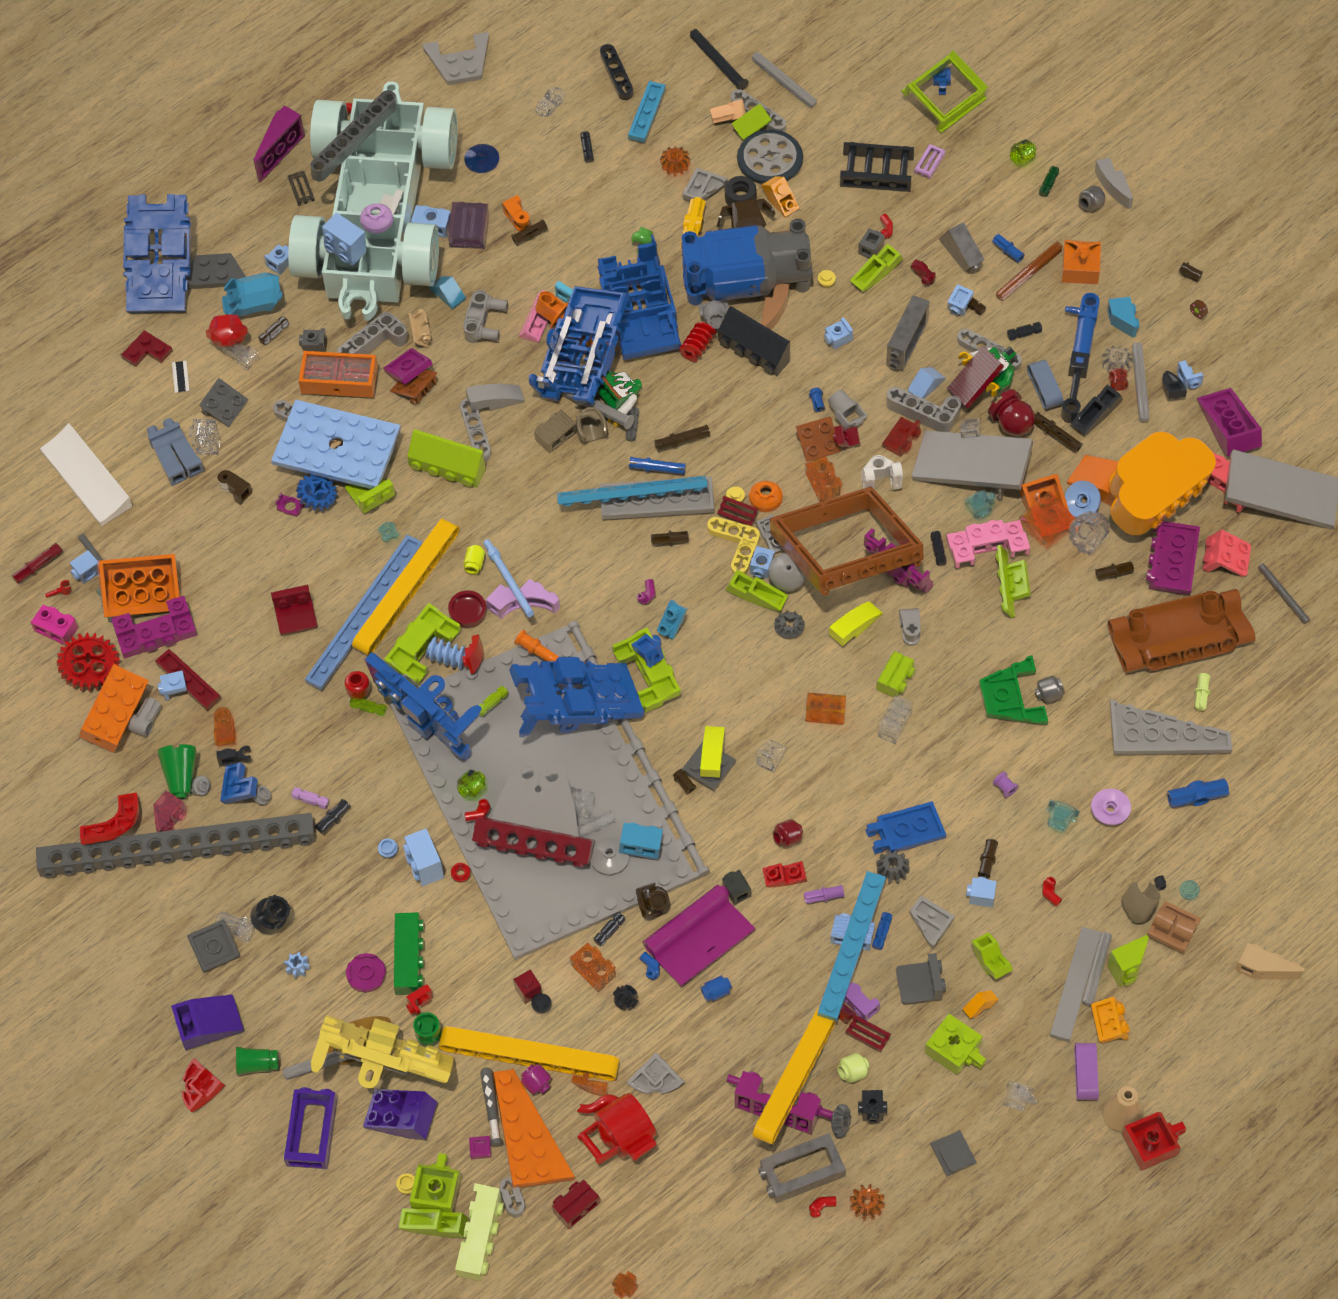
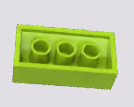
(446, 458)

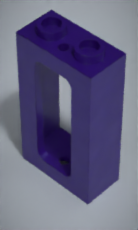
(302, 1098)

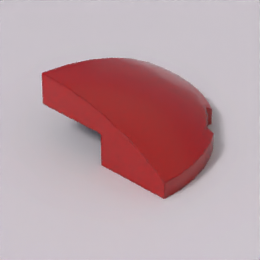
(199, 1085)

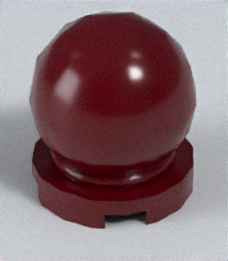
(1014, 415)

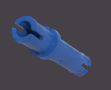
(656, 465)

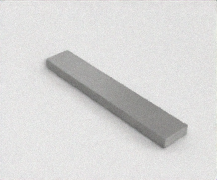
(1075, 984)

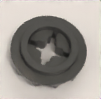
(788, 631)
(841, 1120)

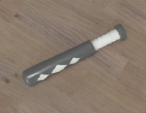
(491, 1106)

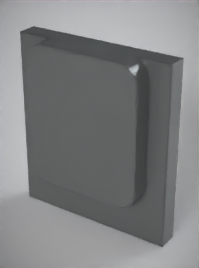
(953, 1153)

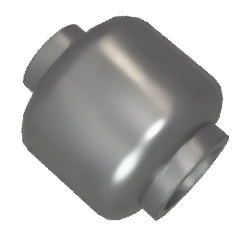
(1091, 198)
(1050, 689)

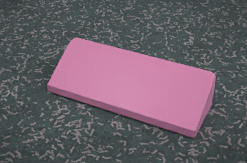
(534, 324)

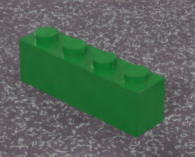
(407, 953)

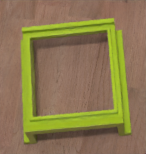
(964, 107)

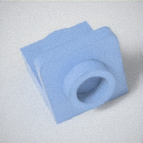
(959, 300)
(1187, 377)

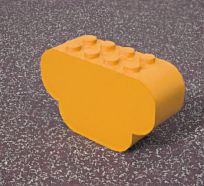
(1157, 480)

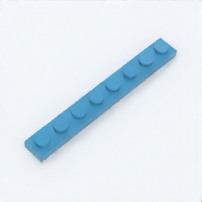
(624, 491)
(851, 946)

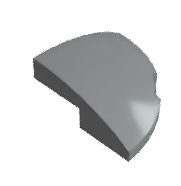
(655, 1077)

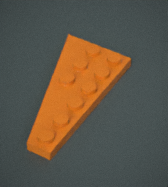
(528, 1143)

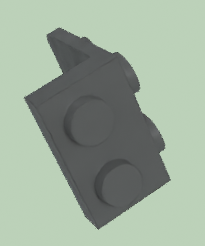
(921, 981)

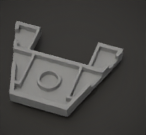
(462, 65)

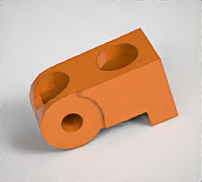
(513, 210)

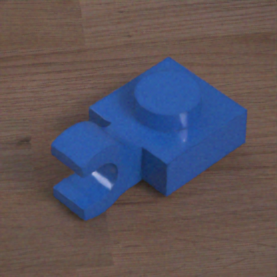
(942, 79)

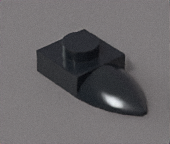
(1173, 385)

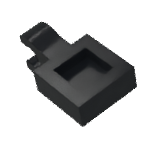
(231, 756)

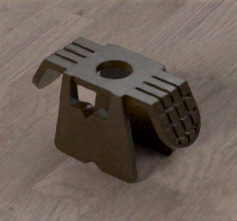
(746, 213)

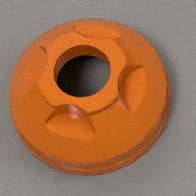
(768, 502)

